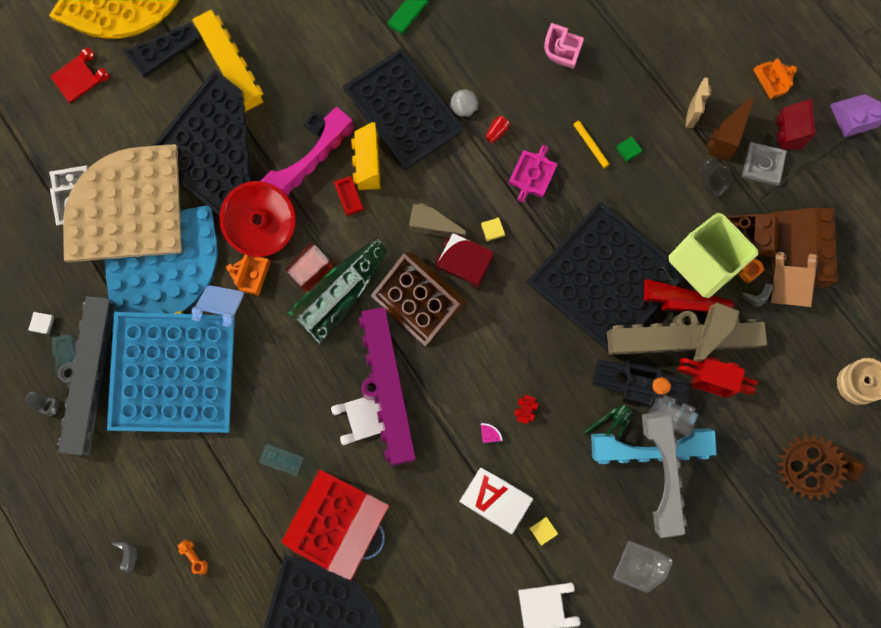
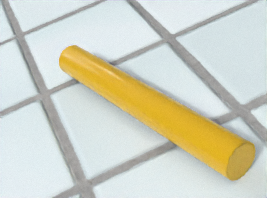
(591, 144)

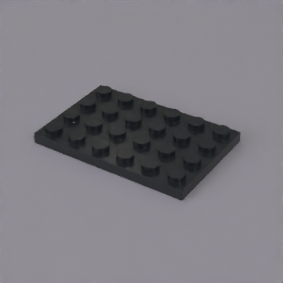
(404, 108)

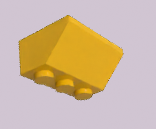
(366, 158)

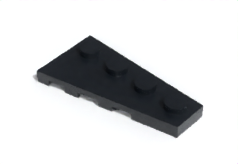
(154, 54)

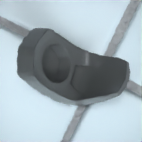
(757, 301)
(43, 404)
(129, 557)

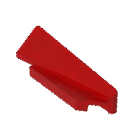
(680, 299)

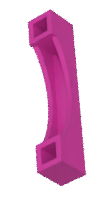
(336, 128)

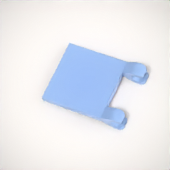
(218, 301)

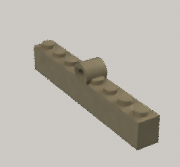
(680, 337)

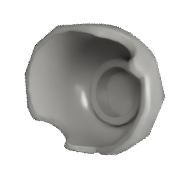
(464, 103)

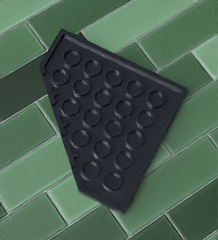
(211, 141)

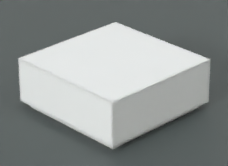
(41, 323)

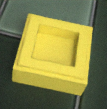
(492, 229)
(543, 531)

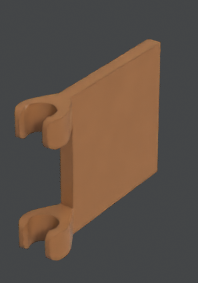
(794, 284)

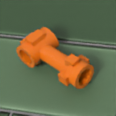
(198, 566)

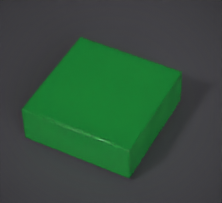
(628, 149)

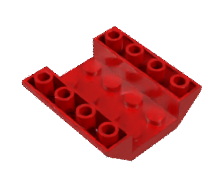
(334, 525)

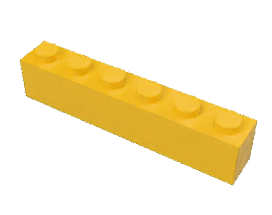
(226, 57)

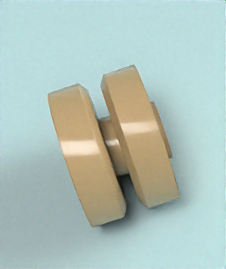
(860, 381)

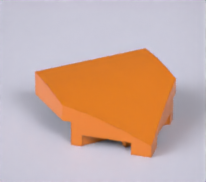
(775, 77)
(249, 274)

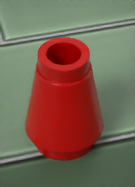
(497, 129)

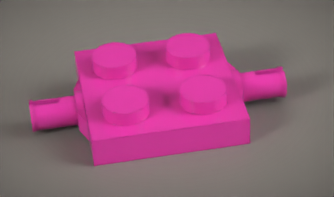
(533, 173)

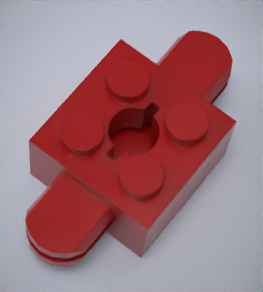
(717, 377)

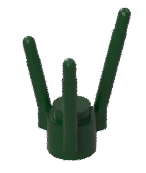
(621, 416)

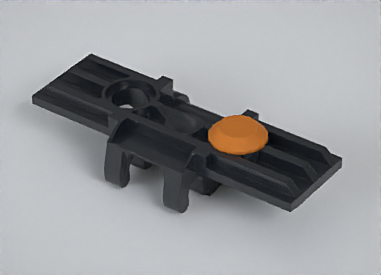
(638, 387)

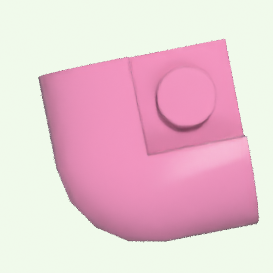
(562, 46)

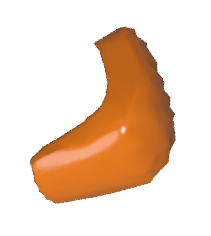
(751, 271)

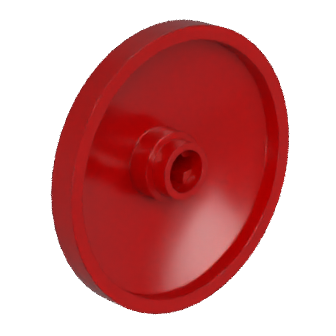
(257, 219)

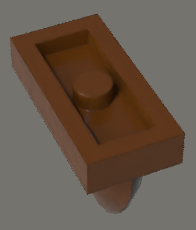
(853, 465)

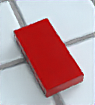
(348, 196)

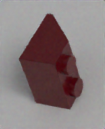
(795, 125)

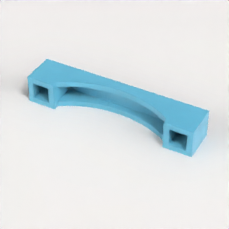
(699, 443)

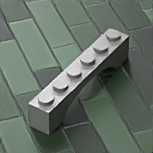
(669, 516)

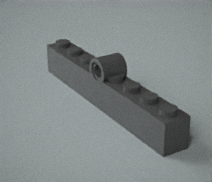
(87, 376)

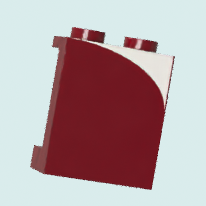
(464, 260)

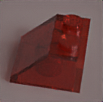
(309, 268)

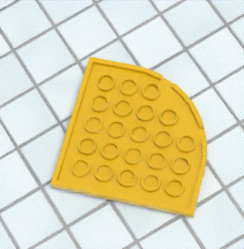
(111, 17)

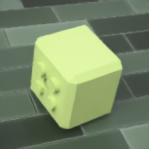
(712, 255)

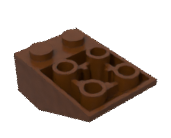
(760, 230)

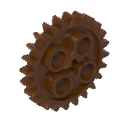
(825, 481)

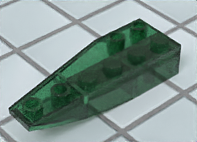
(337, 292)

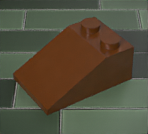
(728, 136)

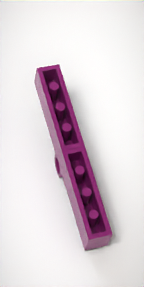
(387, 387)

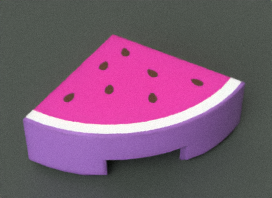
(490, 433)

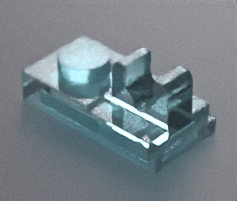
(281, 459)

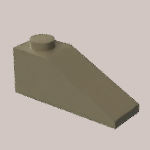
(431, 222)
(718, 325)

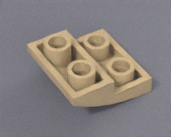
(698, 103)

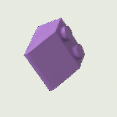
(857, 114)

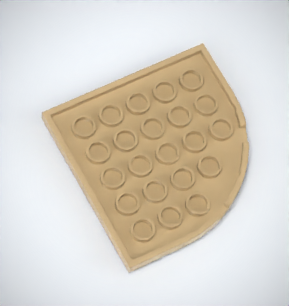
(125, 206)

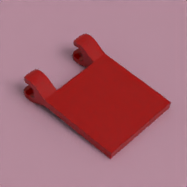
(76, 77)

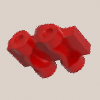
(524, 413)

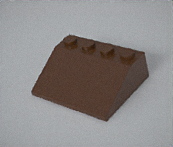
(808, 233)
(418, 298)

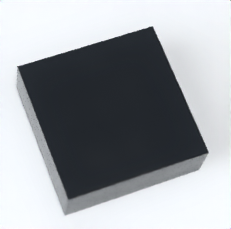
(315, 123)

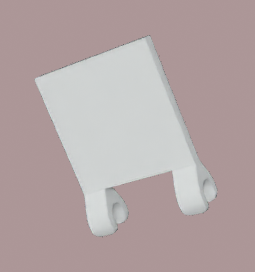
(362, 418)
(544, 608)

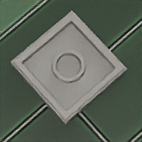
(764, 163)

